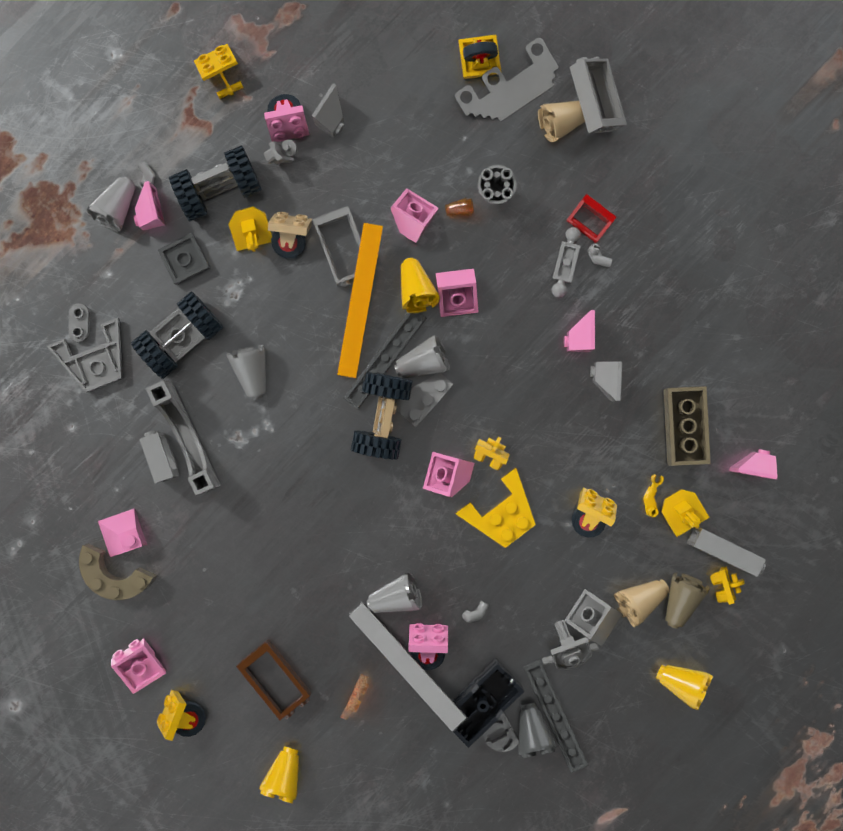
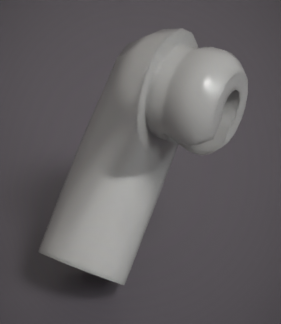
(476, 615)

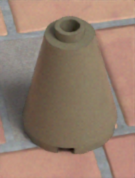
(684, 598)

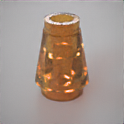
(461, 207)

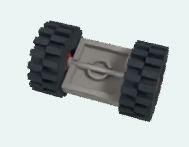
(193, 190)
(176, 335)

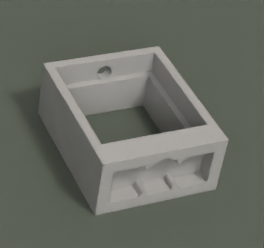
(159, 456)

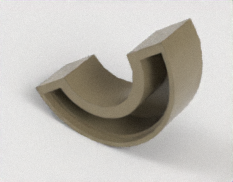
(104, 583)

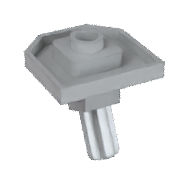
(571, 652)

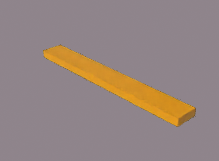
(360, 300)

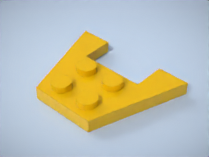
(506, 520)

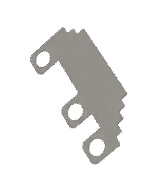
(515, 93)

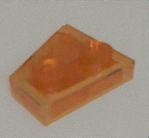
(353, 702)

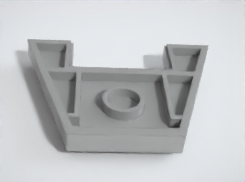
(97, 365)

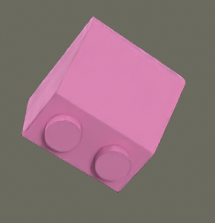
(457, 292)

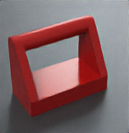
(598, 210)

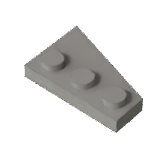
(423, 398)

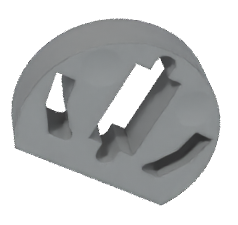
(500, 742)

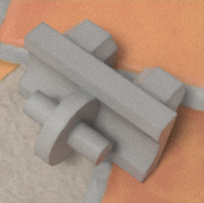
(281, 152)

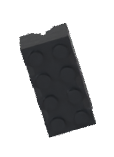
(486, 701)

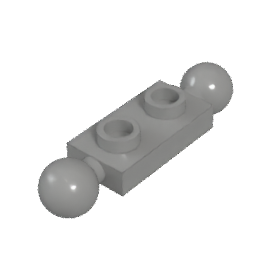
(566, 262)

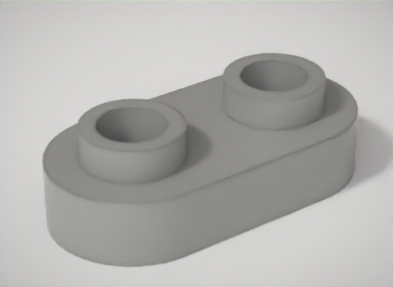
(79, 322)

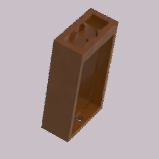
(268, 646)

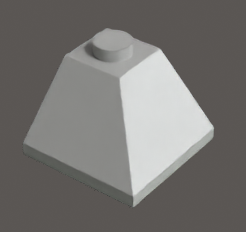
(329, 114)
(608, 378)

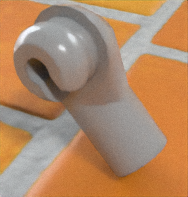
(147, 172)
(597, 257)

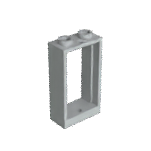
(607, 91)
(328, 219)
(727, 551)

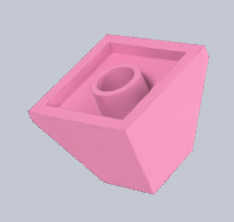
(148, 208)
(412, 214)
(582, 335)
(757, 464)
(447, 474)
(122, 532)

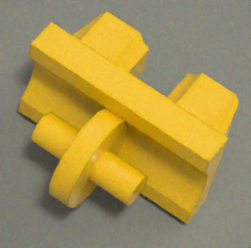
(492, 449)
(727, 594)

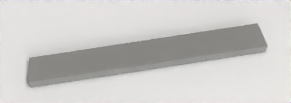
(408, 667)

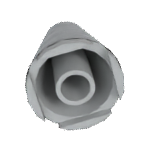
(113, 204)
(423, 359)
(250, 369)
(396, 596)

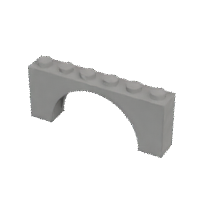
(200, 470)

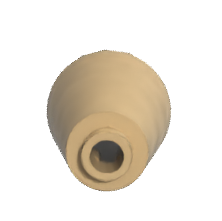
(560, 119)

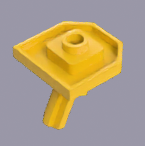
(249, 228)
(683, 511)

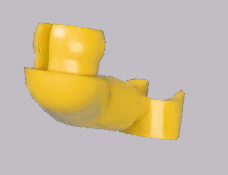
(649, 497)

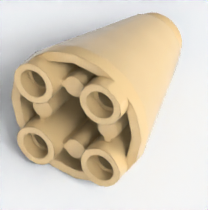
(641, 600)

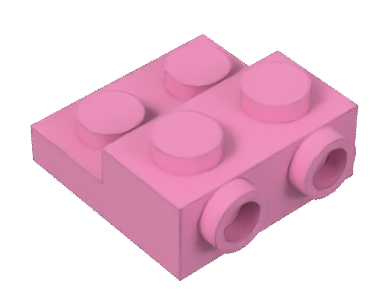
(137, 665)

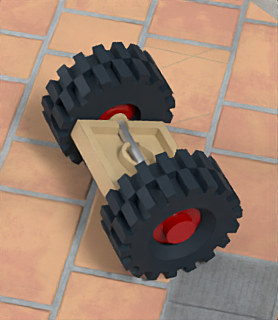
(380, 443)

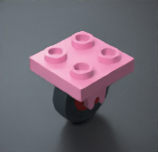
(285, 118)
(428, 644)

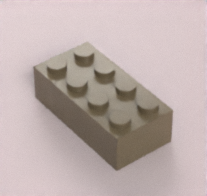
(687, 426)

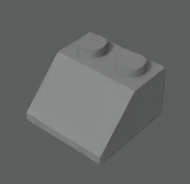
(593, 617)

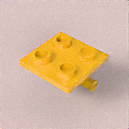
(216, 63)

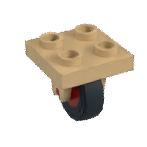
(289, 233)

